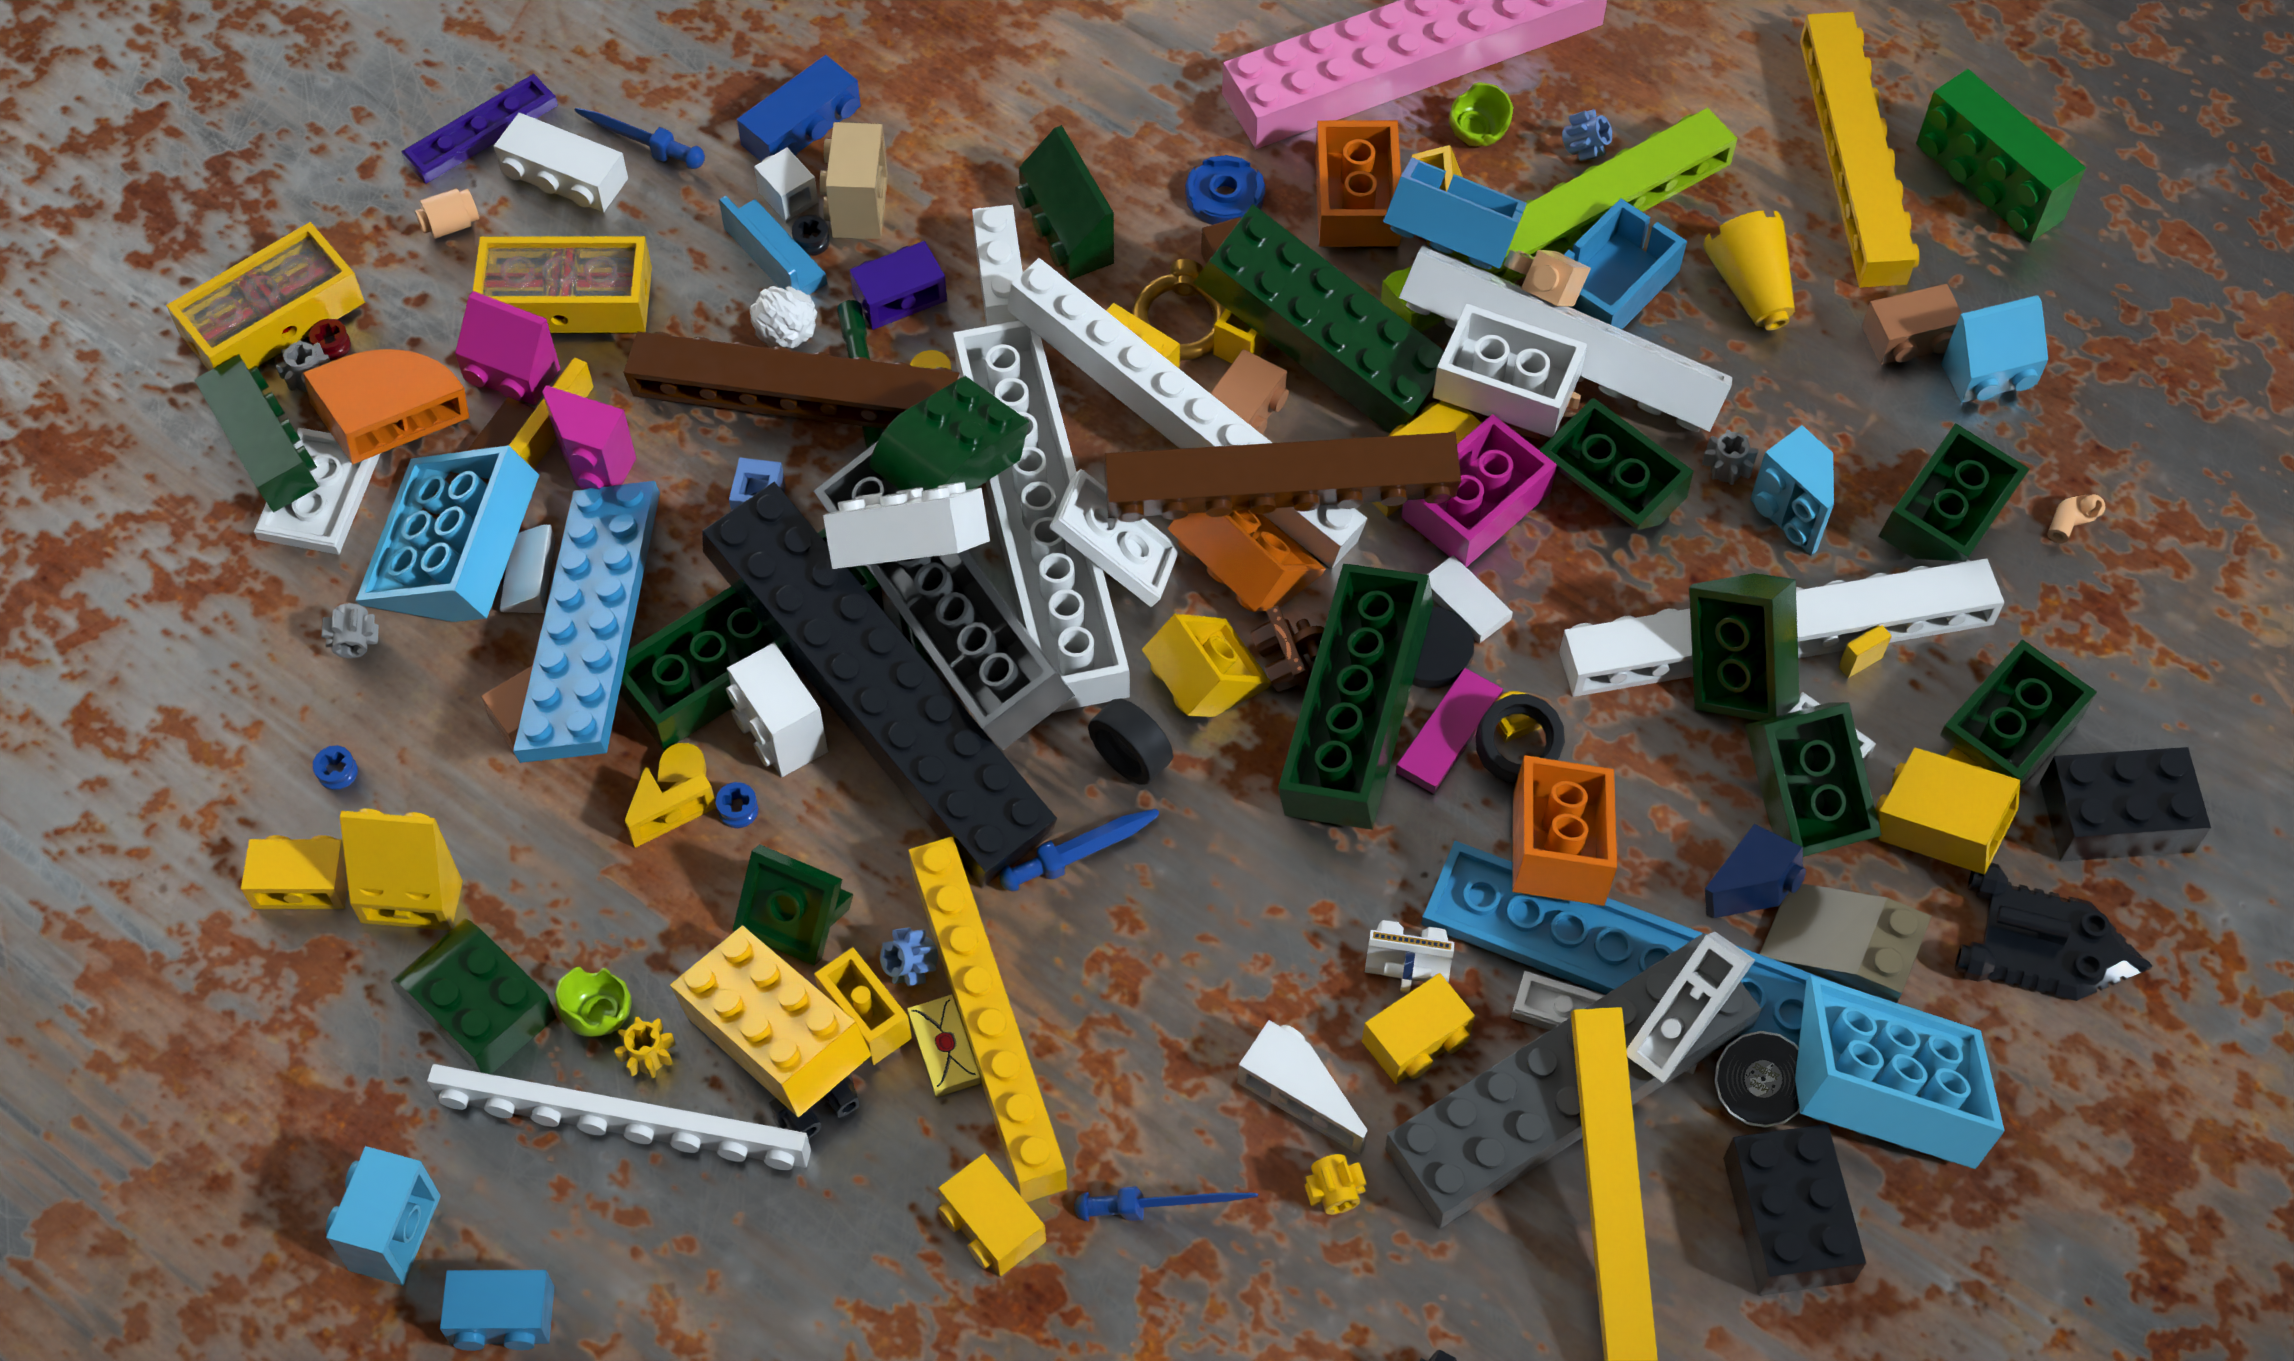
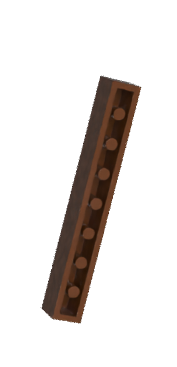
(778, 380)
(1282, 476)

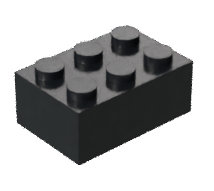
(2124, 804)
(1794, 1210)

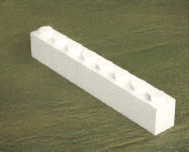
(1612, 358)

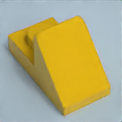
(658, 812)

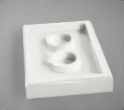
(325, 514)
(1128, 551)

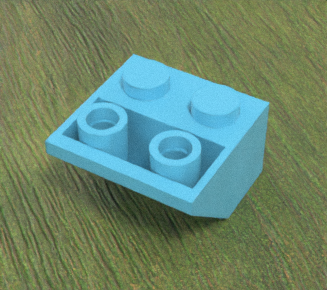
(1797, 487)

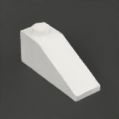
(1689, 1005)
(1293, 1078)

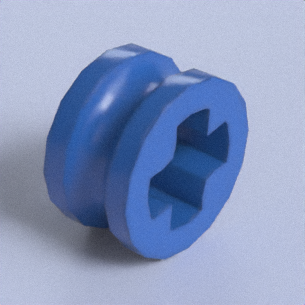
(335, 779)
(724, 802)

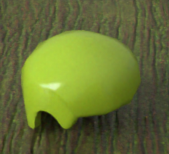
(1481, 114)
(592, 1002)

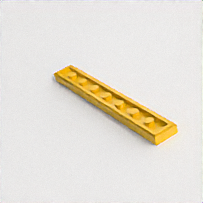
(1613, 1185)

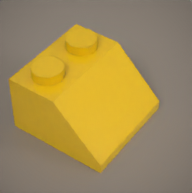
(1204, 665)

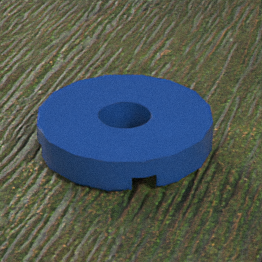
(1218, 172)

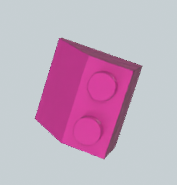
(506, 349)
(591, 438)

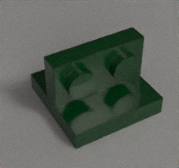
(790, 904)

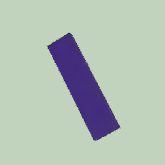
(477, 128)

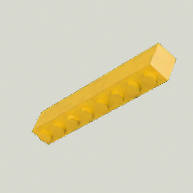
(1858, 150)
(988, 1021)

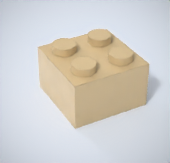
(855, 180)

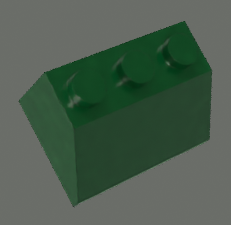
(1067, 206)
(1619, 466)
(1953, 499)
(1745, 646)

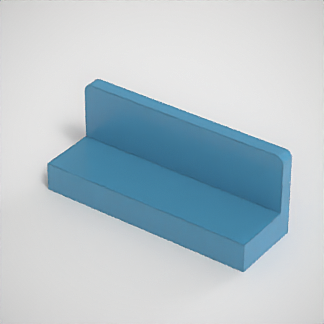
(771, 246)

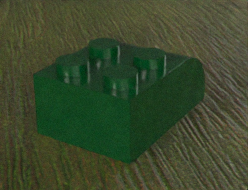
(950, 439)
(2019, 713)
(1814, 777)
(475, 997)

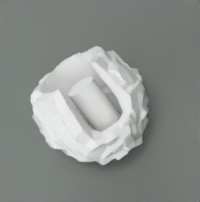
(783, 317)

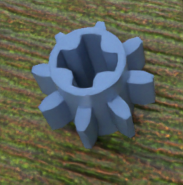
(1587, 135)
(909, 956)

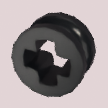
(807, 225)

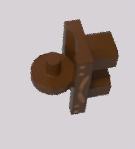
(1279, 635)

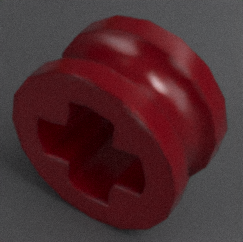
(327, 328)

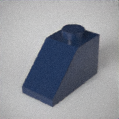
(1755, 875)

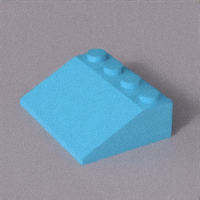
(459, 559)
(1896, 1074)

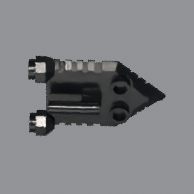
(2045, 941)

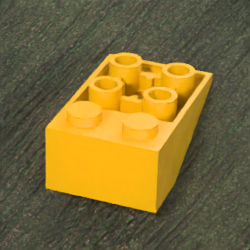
(399, 870)

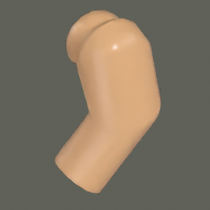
(2074, 512)

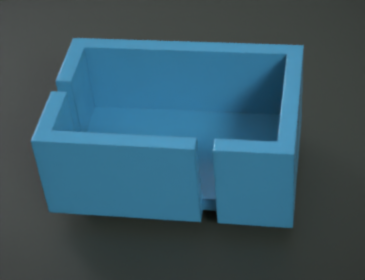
(1462, 219)
(1622, 273)

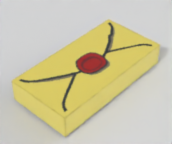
(944, 1046)

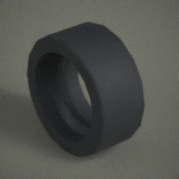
(1517, 704)
(1130, 741)

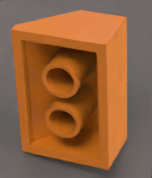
(1248, 556)

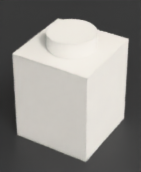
(786, 184)

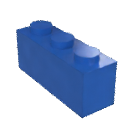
(800, 110)

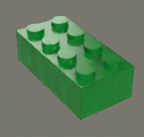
(1999, 155)

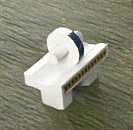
(1408, 956)

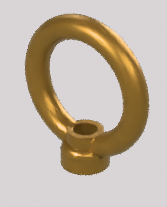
(1180, 280)

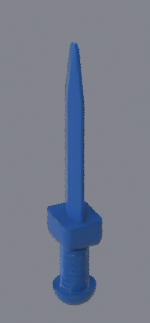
(661, 142)
(1053, 859)
(1131, 1202)

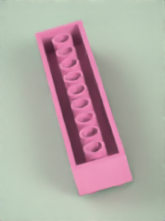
(1388, 57)

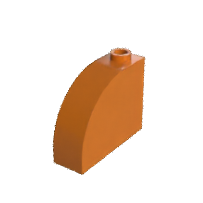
(384, 399)

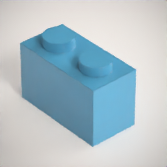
(497, 1308)

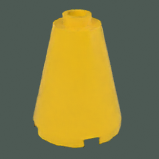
(1755, 266)

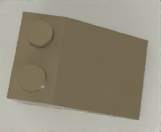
(1848, 938)

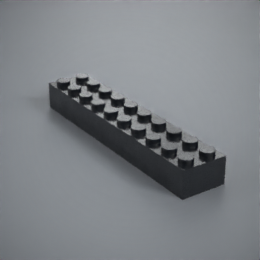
(878, 684)

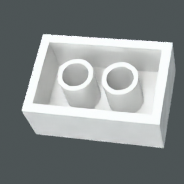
(1509, 370)
(906, 525)

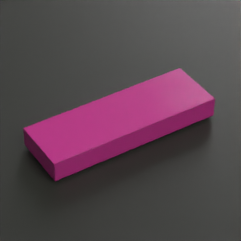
(1448, 731)

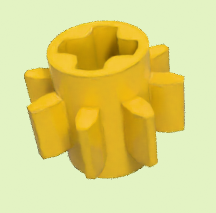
(648, 1058)
(1335, 1184)

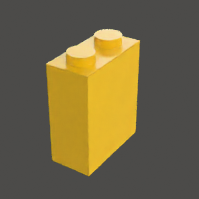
(1948, 810)

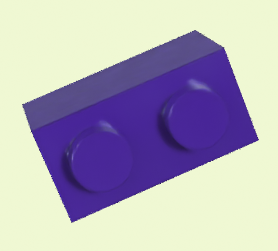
(898, 284)

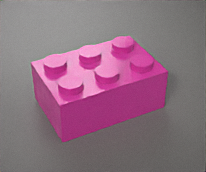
(1498, 487)

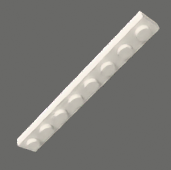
(634, 1119)

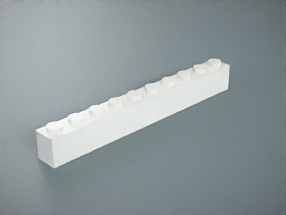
(1160, 393)
(1828, 617)

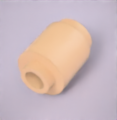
(447, 212)

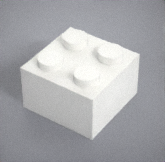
(776, 710)

